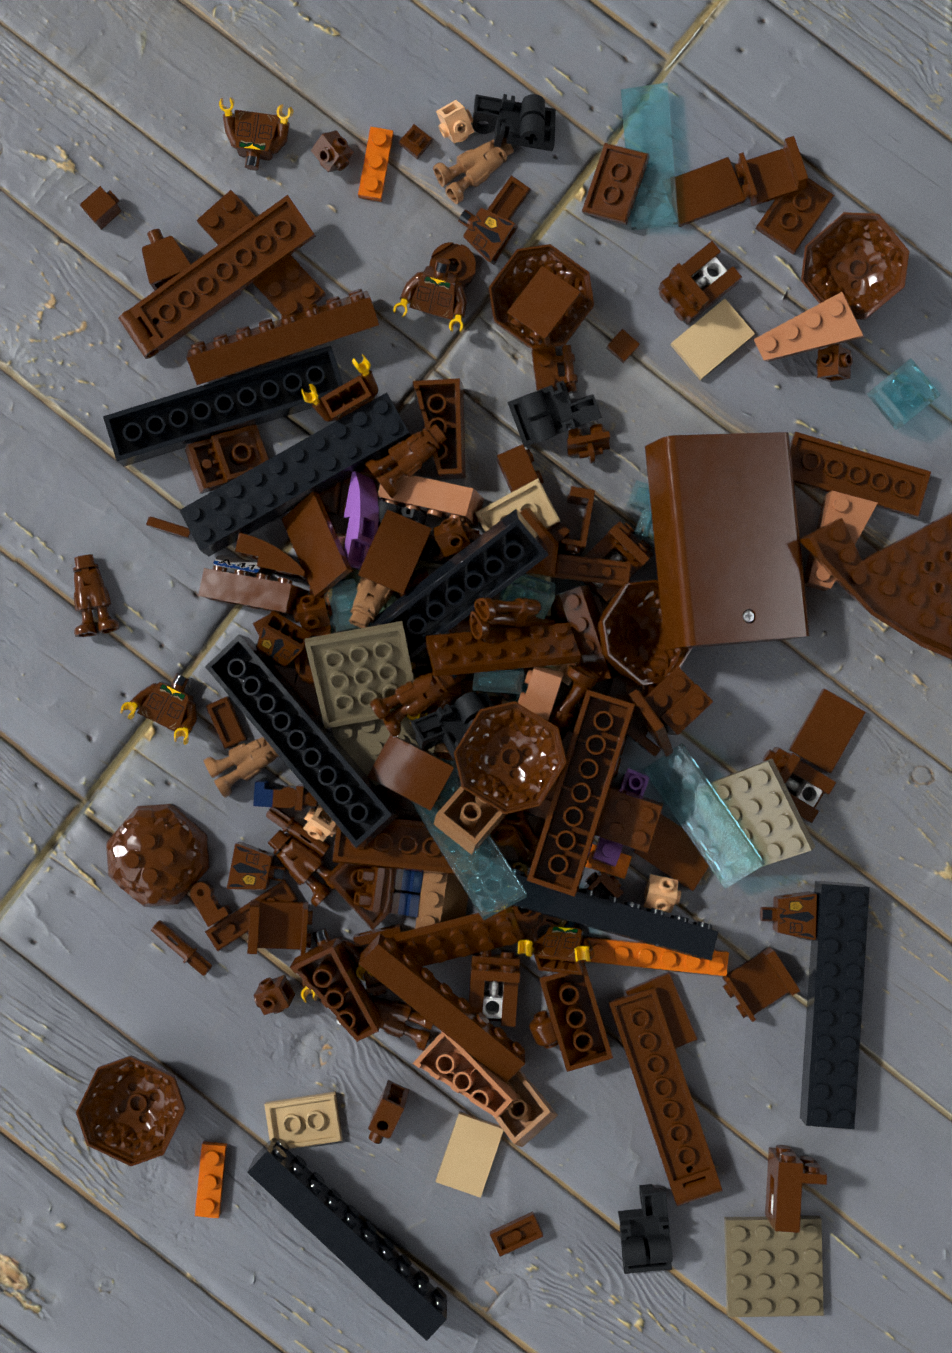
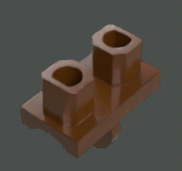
(588, 445)

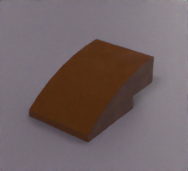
(225, 457)
(395, 552)
(268, 556)
(410, 772)

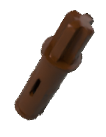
(296, 829)
(183, 949)

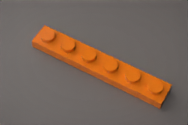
(650, 956)

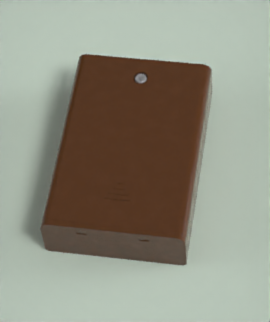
(726, 539)

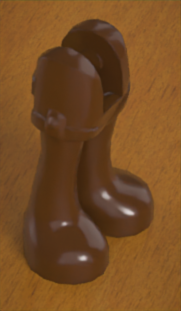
(520, 614)
(583, 680)
(508, 835)

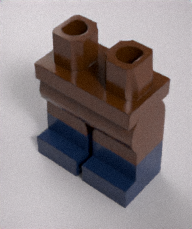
(282, 797)
(381, 892)

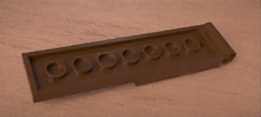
(216, 278)
(665, 1096)

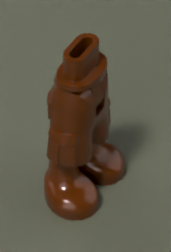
(409, 457)
(91, 594)
(415, 698)
(301, 864)
(394, 1019)

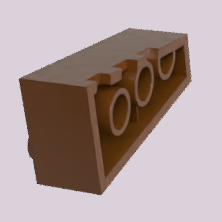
(250, 591)

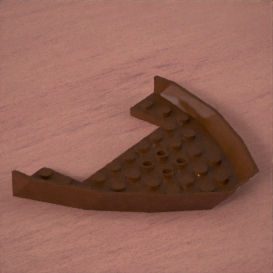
(901, 584)

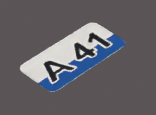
(236, 563)

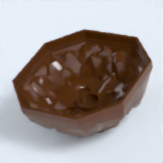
(858, 258)
(518, 274)
(634, 635)
(510, 757)
(157, 855)
(130, 1110)

